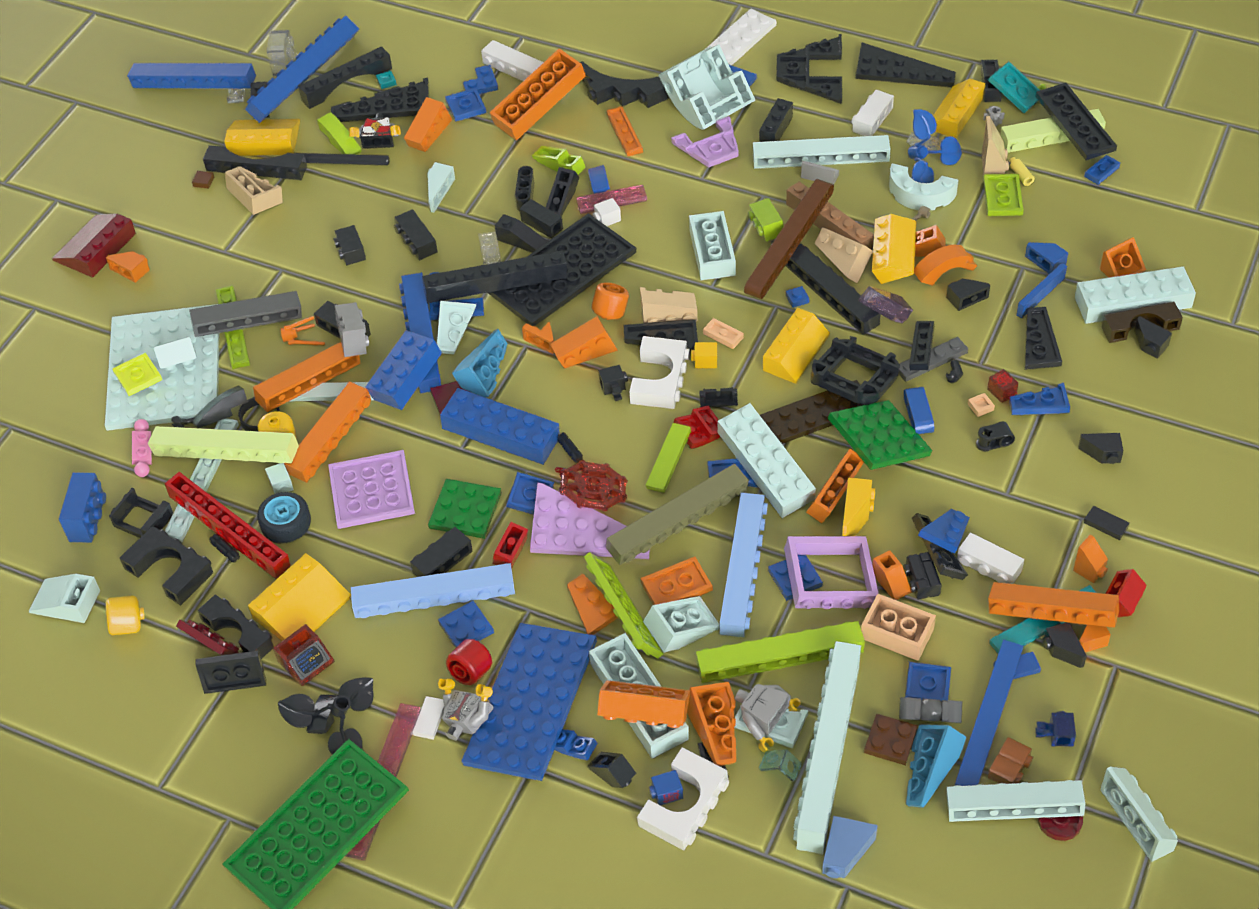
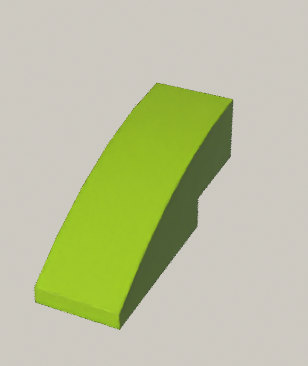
(338, 134)
(559, 157)

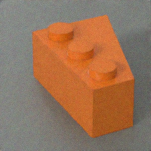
(427, 124)
(583, 344)

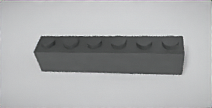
(245, 313)

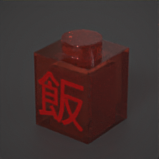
(1002, 385)

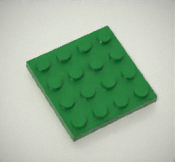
(879, 434)

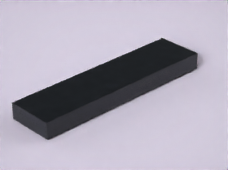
(922, 345)

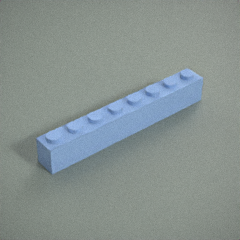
(742, 565)
(432, 590)

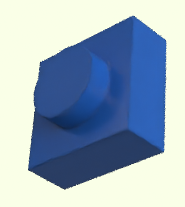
(797, 296)

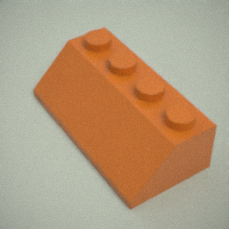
(643, 703)

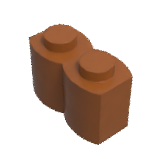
(1010, 762)

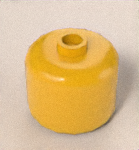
(276, 422)
(123, 615)

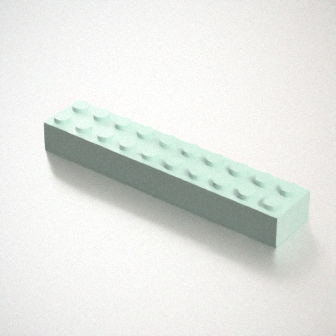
(827, 748)

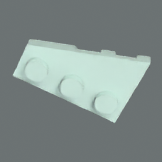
(452, 324)

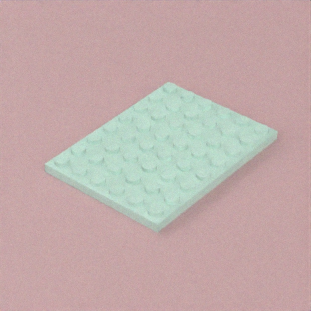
(182, 389)

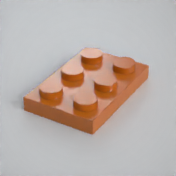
(677, 582)

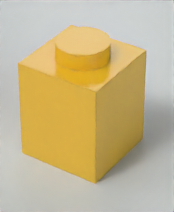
(705, 355)

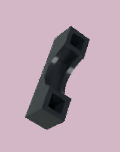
(219, 615)

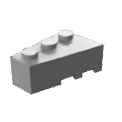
(351, 329)

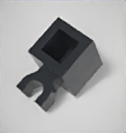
(613, 381)

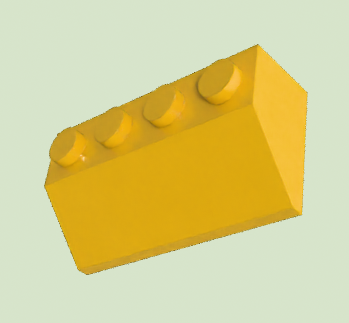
(958, 107)
(893, 248)
(795, 346)

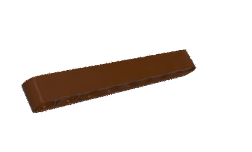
(789, 239)

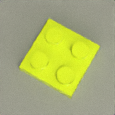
(137, 374)

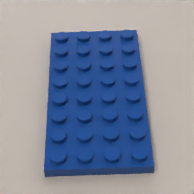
(530, 701)

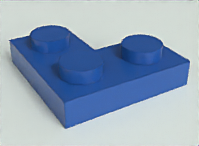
(485, 80)

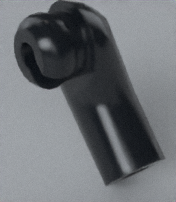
(956, 372)

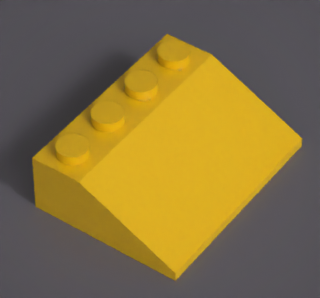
(262, 138)
(299, 597)

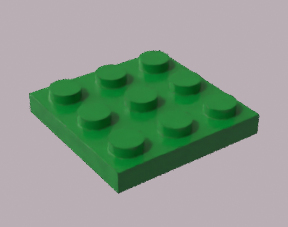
(465, 507)

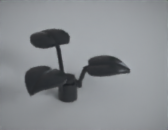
(353, 694)

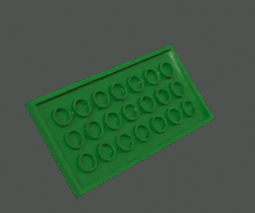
(315, 827)

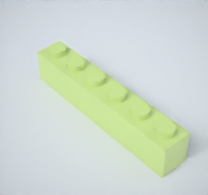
(1037, 133)

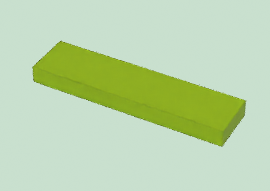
(668, 457)

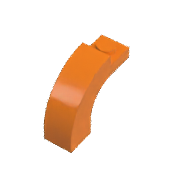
(942, 260)

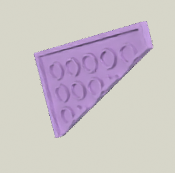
(569, 530)

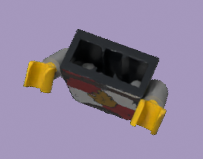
(376, 132)

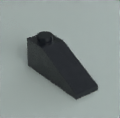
(562, 190)
(518, 234)

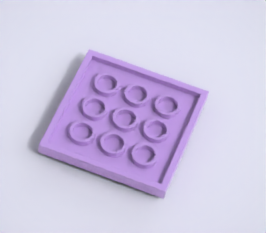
(371, 489)

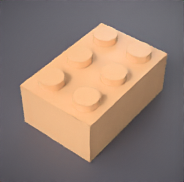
(898, 627)

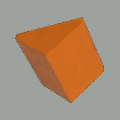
(1122, 260)

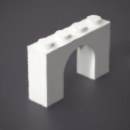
(664, 391)
(680, 827)

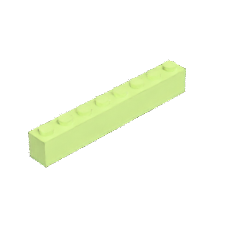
(223, 444)

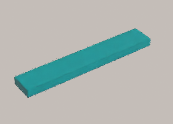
(1027, 630)

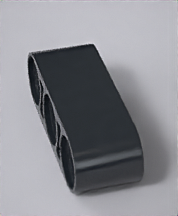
(524, 186)

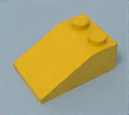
(858, 504)

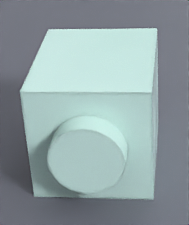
(279, 478)

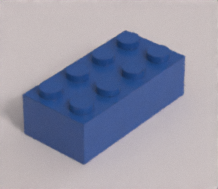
(403, 370)

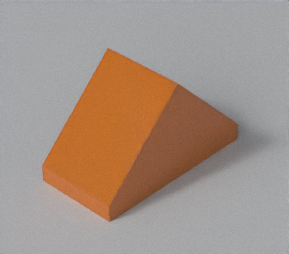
(1094, 637)

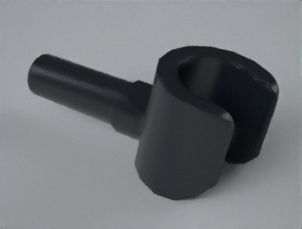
(178, 422)

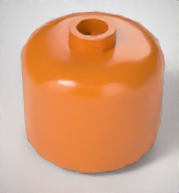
(610, 301)

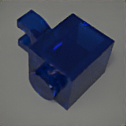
(1060, 729)

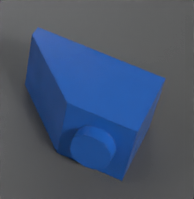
(1046, 255)

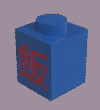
(666, 788)

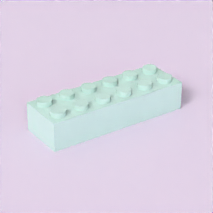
(1133, 291)
(766, 460)
(622, 663)

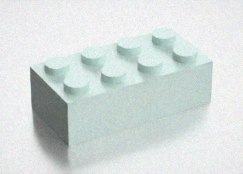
(712, 245)

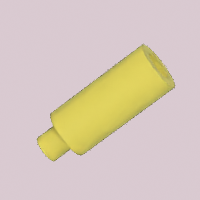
(1019, 168)

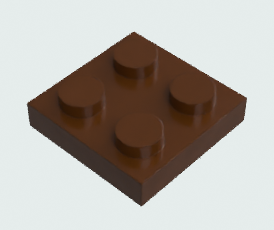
(890, 739)

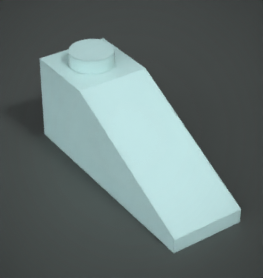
(439, 181)

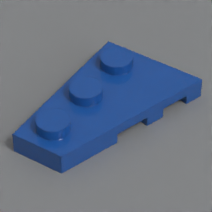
(1044, 402)
(946, 530)

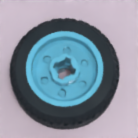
(284, 517)

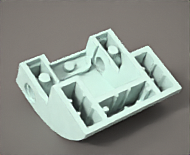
(706, 87)

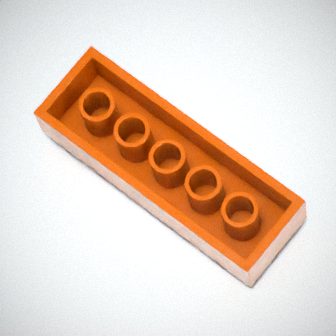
(537, 94)

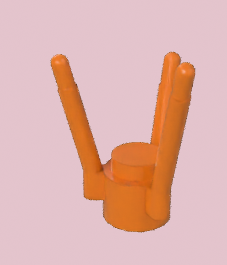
(289, 333)

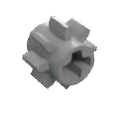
(995, 114)

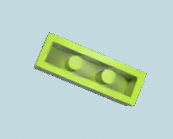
(765, 219)

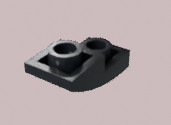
(322, 722)

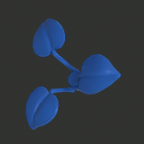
(923, 126)

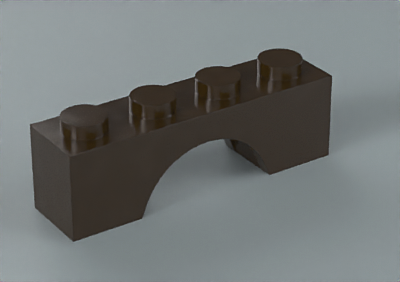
(1117, 325)

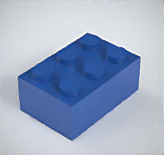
(82, 507)

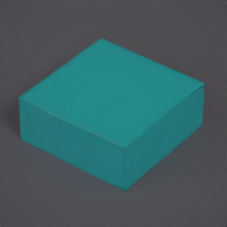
(386, 80)

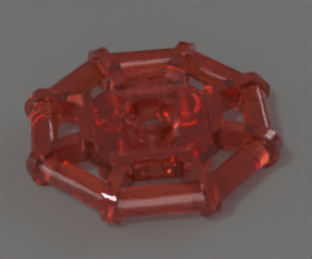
(602, 489)

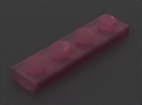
(621, 196)

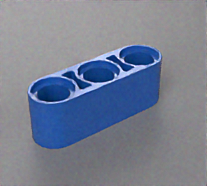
(919, 410)

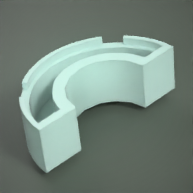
(916, 194)

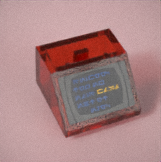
(303, 655)

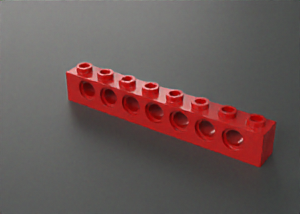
(228, 525)

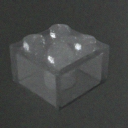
(280, 50)

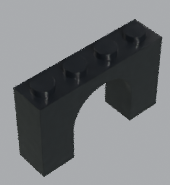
(158, 545)

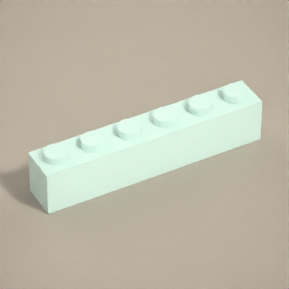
(1015, 801)

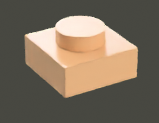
(981, 405)

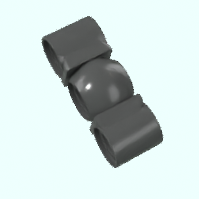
(930, 710)

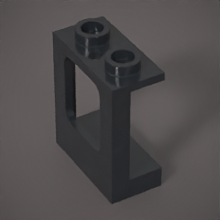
(160, 517)

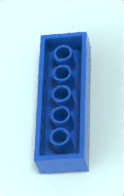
(500, 426)

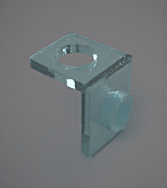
(778, 761)

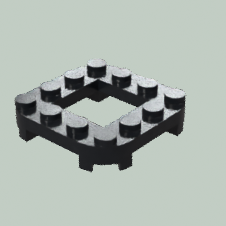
(866, 393)

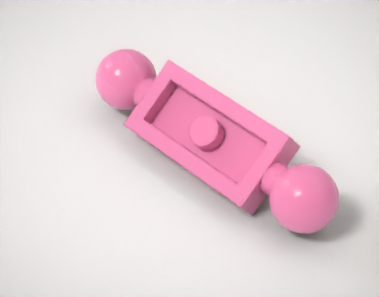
(140, 449)

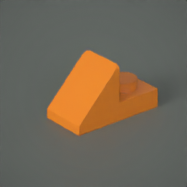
(539, 338)

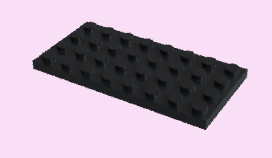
(590, 254)

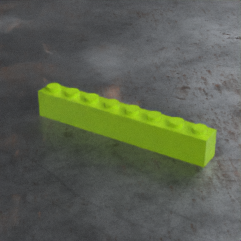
(775, 652)

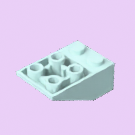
(66, 597)

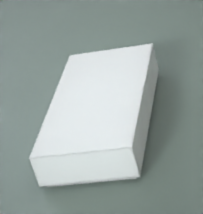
(429, 718)

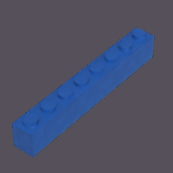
(192, 75)
(418, 320)

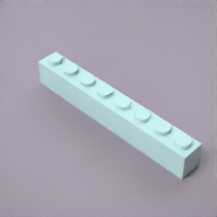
(821, 151)

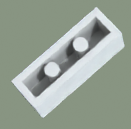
(872, 113)
(990, 559)

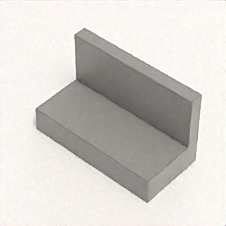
(814, 171)

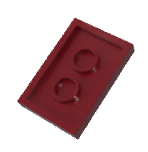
(212, 640)

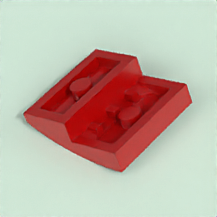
(703, 426)

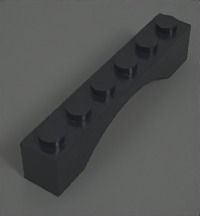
(318, 89)
(284, 166)

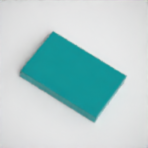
(1015, 87)

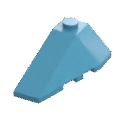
(481, 366)
(935, 754)

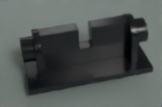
(716, 398)

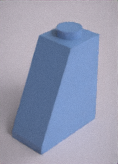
(846, 845)

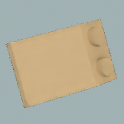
(993, 150)

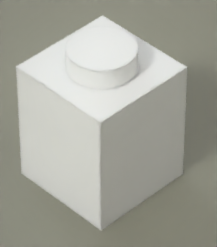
(607, 212)

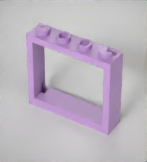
(830, 546)

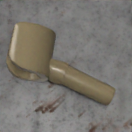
(923, 212)

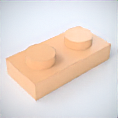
(723, 333)

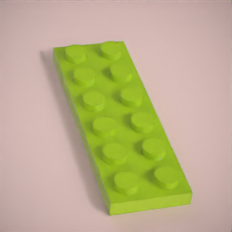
(623, 605)

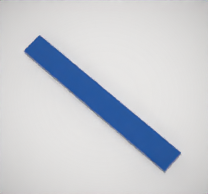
(989, 714)

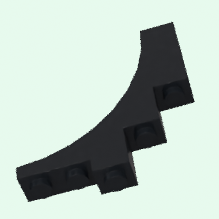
(624, 91)

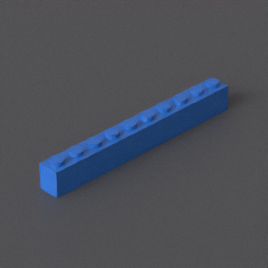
(302, 69)

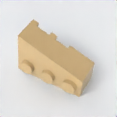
(251, 191)
(844, 253)
(665, 307)

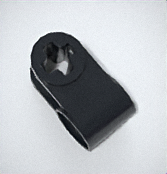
(995, 436)

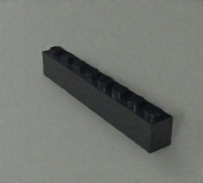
(494, 276)
(832, 289)

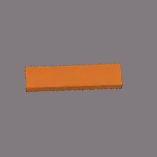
(624, 131)

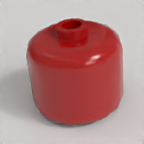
(469, 662)

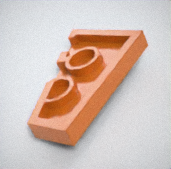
(591, 605)

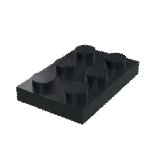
(231, 672)

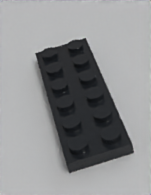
(1076, 121)

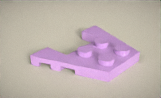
(711, 149)

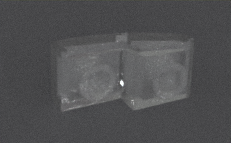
(236, 95)
(931, 144)
(489, 247)

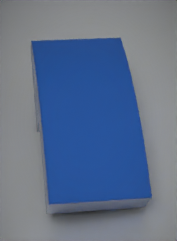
(598, 179)
(574, 745)

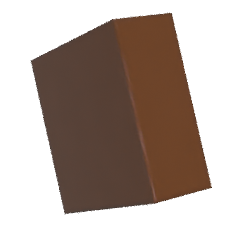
(203, 179)

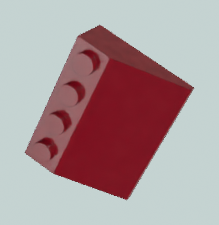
(94, 242)

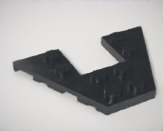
(794, 68)

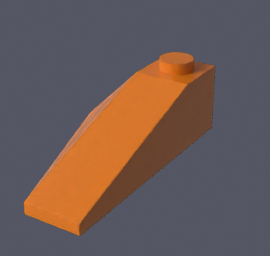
(713, 718)

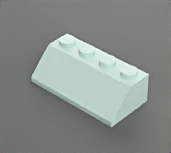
(1138, 813)

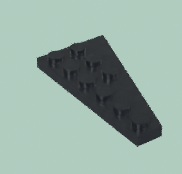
(888, 66)
(390, 103)

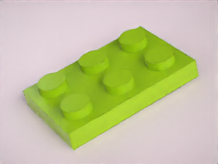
(1003, 195)

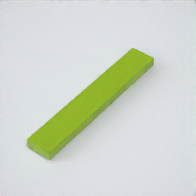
(234, 339)

